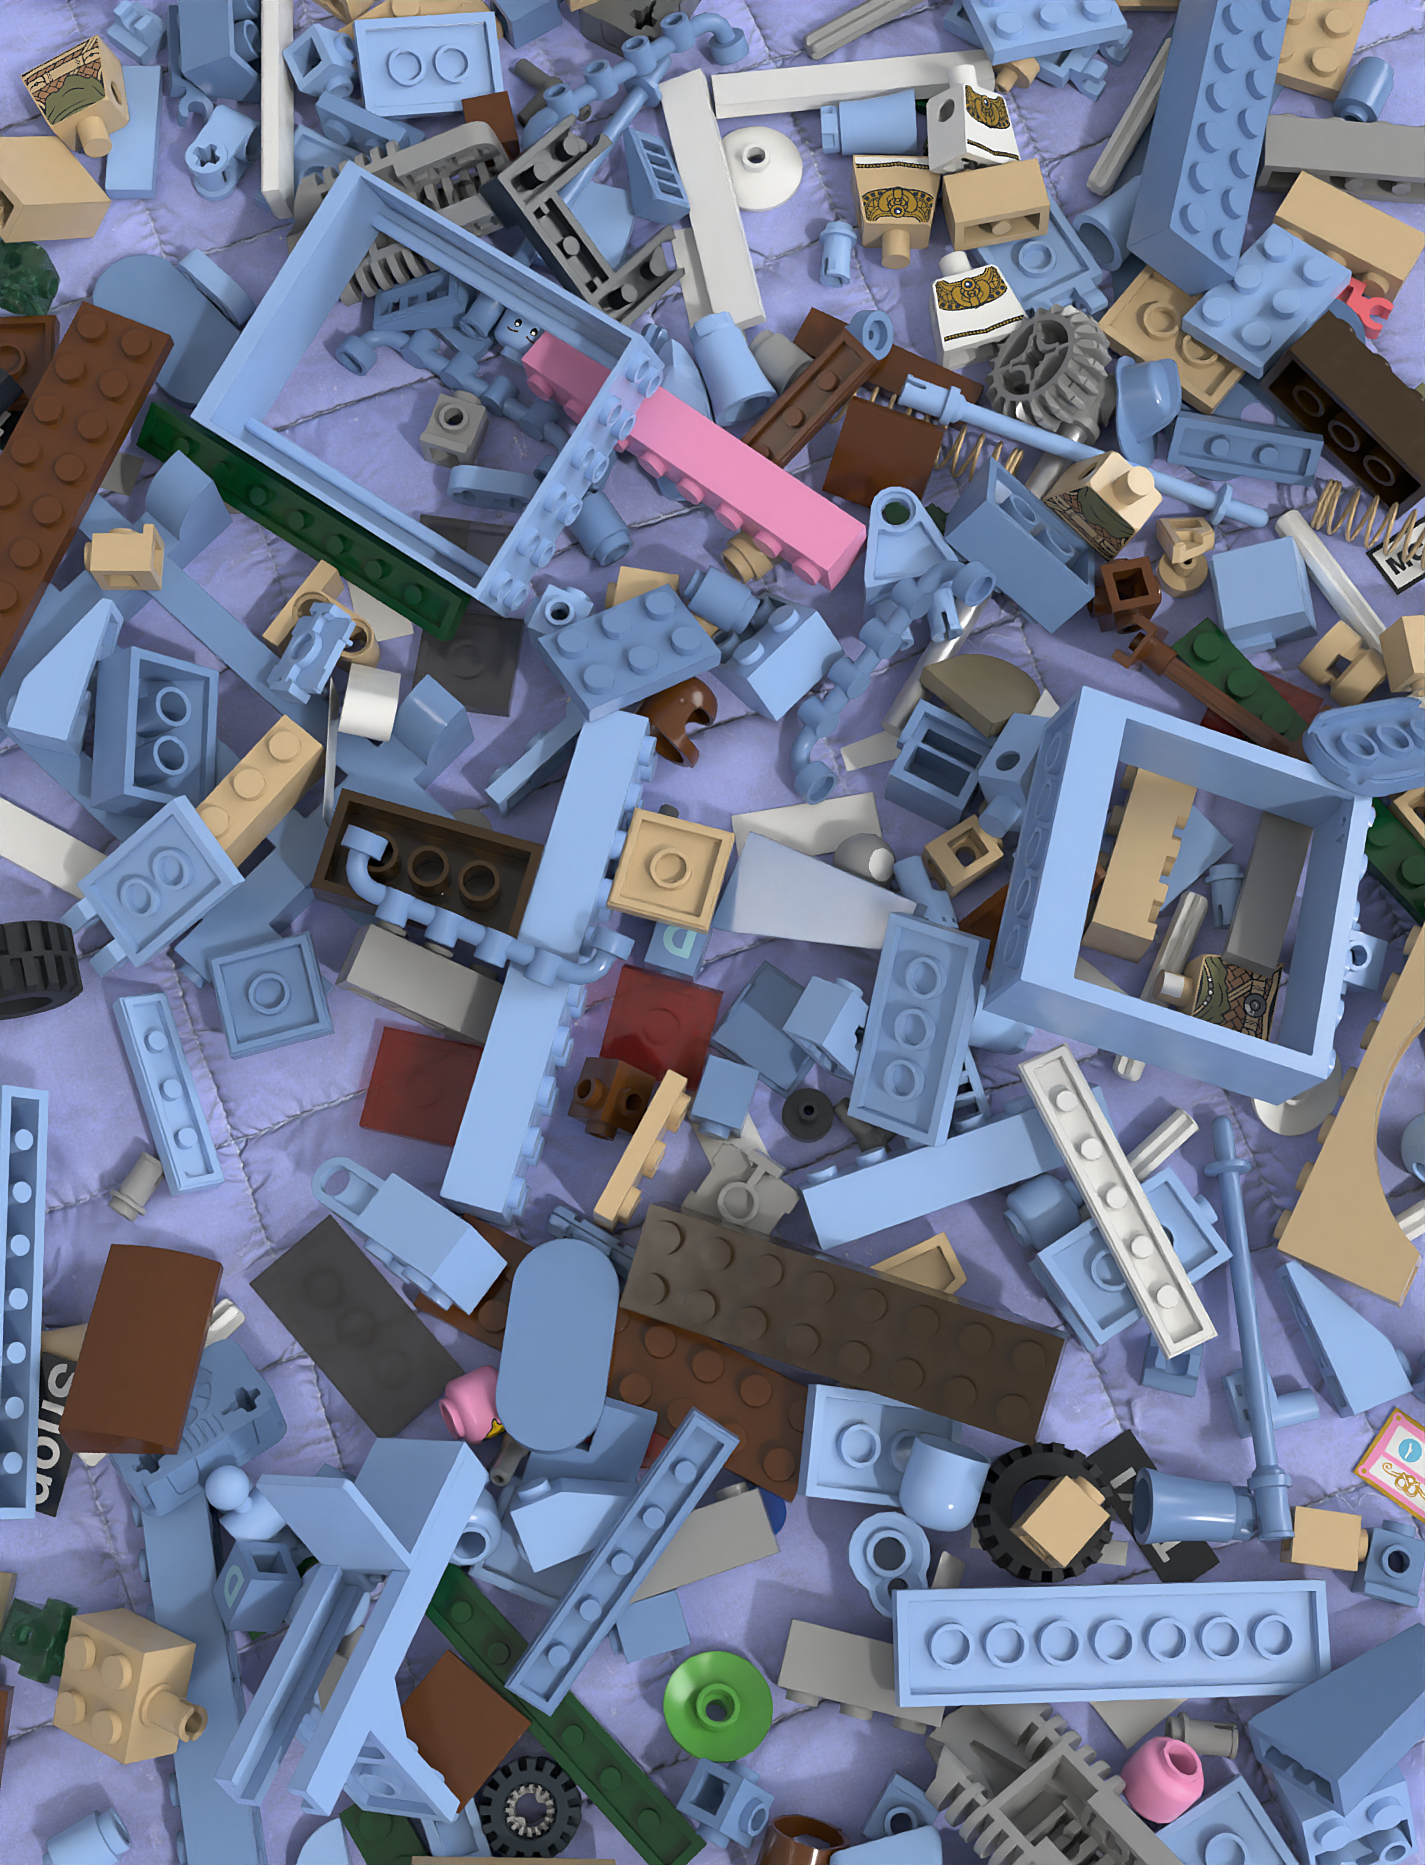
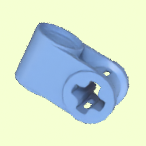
(223, 152)

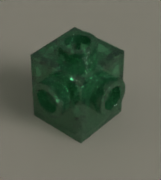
(26, 278)
(45, 1650)

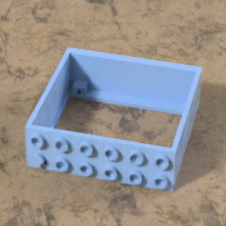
(1056, 872)

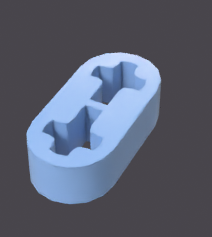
(217, 287)
(491, 488)

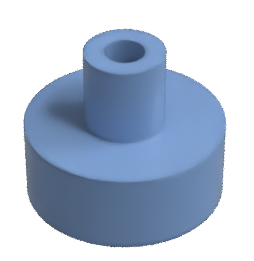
(873, 331)

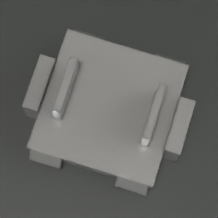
(744, 1190)

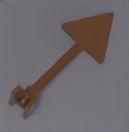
(1161, 659)

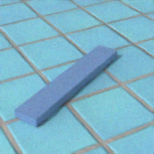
(621, 1561)

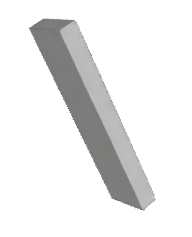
(1267, 894)

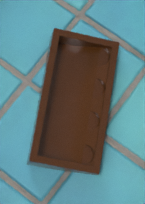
(141, 1352)

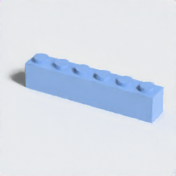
(922, 1179)

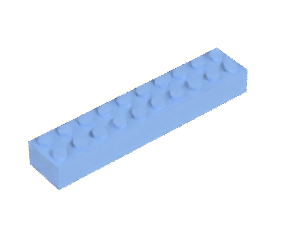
(531, 1020)

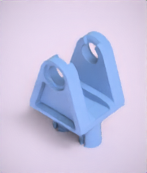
(902, 553)

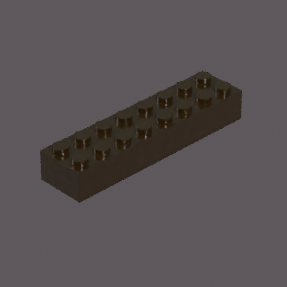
(845, 1321)

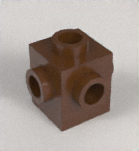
(1131, 583)
(610, 1097)

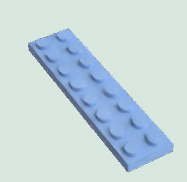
(1108, 1641)

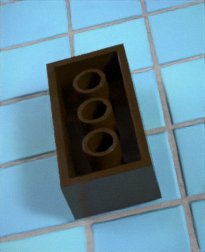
(1359, 406)
(434, 860)

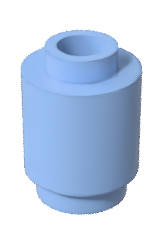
(90, 1841)

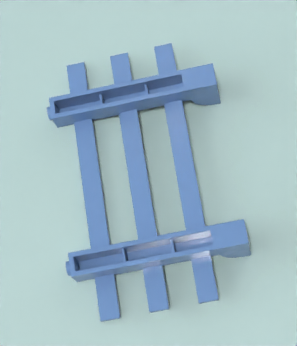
(424, 739)

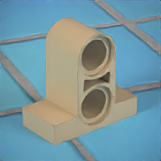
(322, 586)

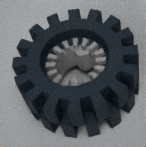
(511, 1831)

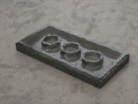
(357, 1329)

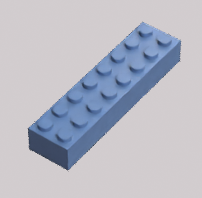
(1207, 140)

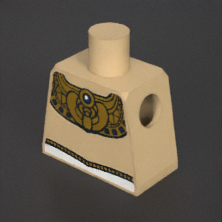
(894, 204)

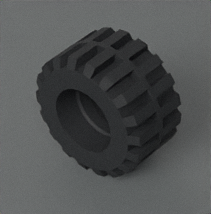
(36, 968)
(994, 1510)

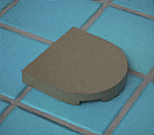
(982, 690)

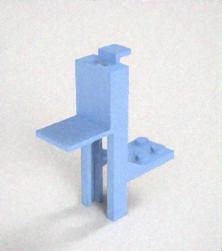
(391, 1522)

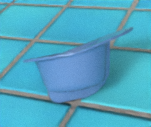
(1145, 404)

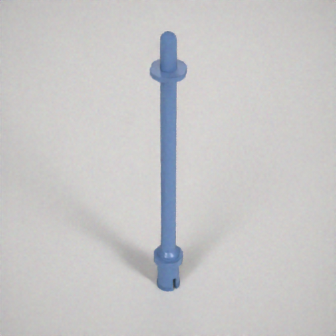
(641, 92)
(1268, 1478)

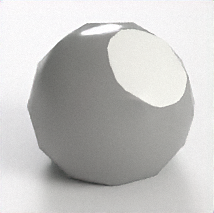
(867, 858)

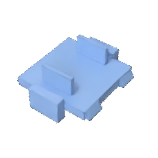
(311, 653)

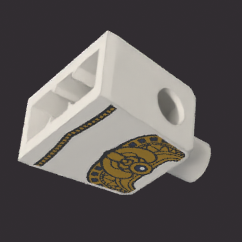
(968, 126)
(971, 312)

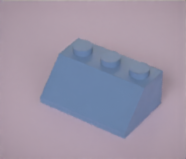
(222, 47)
(1024, 544)
(152, 732)

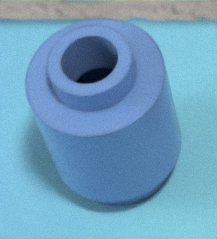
(1364, 91)
(601, 529)
(720, 599)

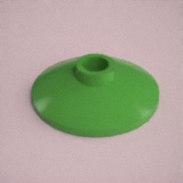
(721, 1681)

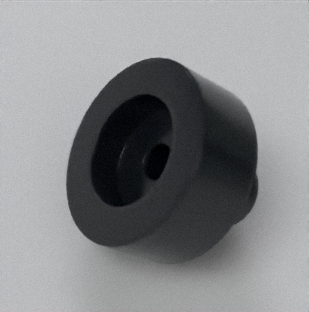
(807, 1127)

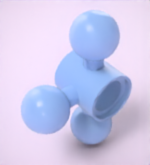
(245, 1509)

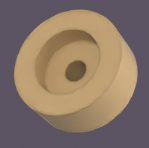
(1015, 73)
(1182, 578)

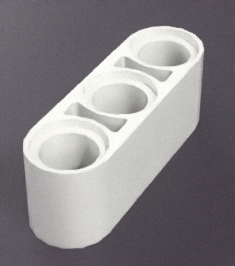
(370, 702)

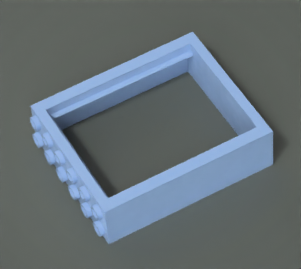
(303, 297)

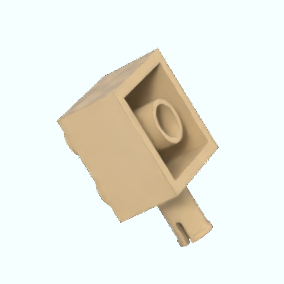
(127, 1686)

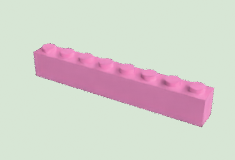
(711, 468)

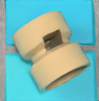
(1360, 677)

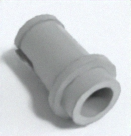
(137, 1188)
(1204, 1736)

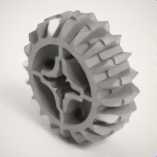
(1048, 367)

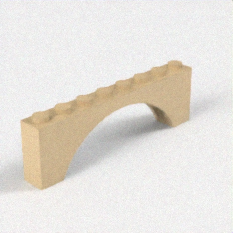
(1342, 1211)

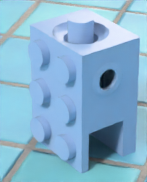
(1086, 1280)

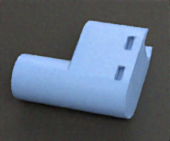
(916, 885)
(1286, 1409)

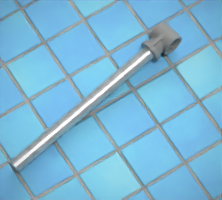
(1046, 473)

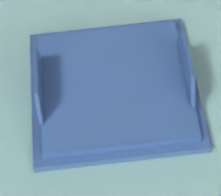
(753, 1031)

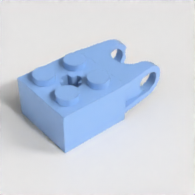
(412, 1235)

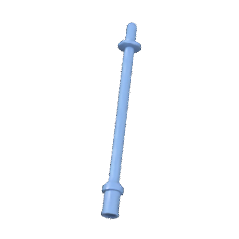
(952, 407)

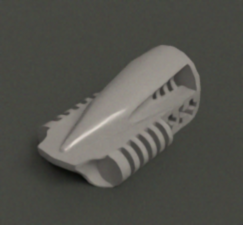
(416, 174)
(1032, 1793)

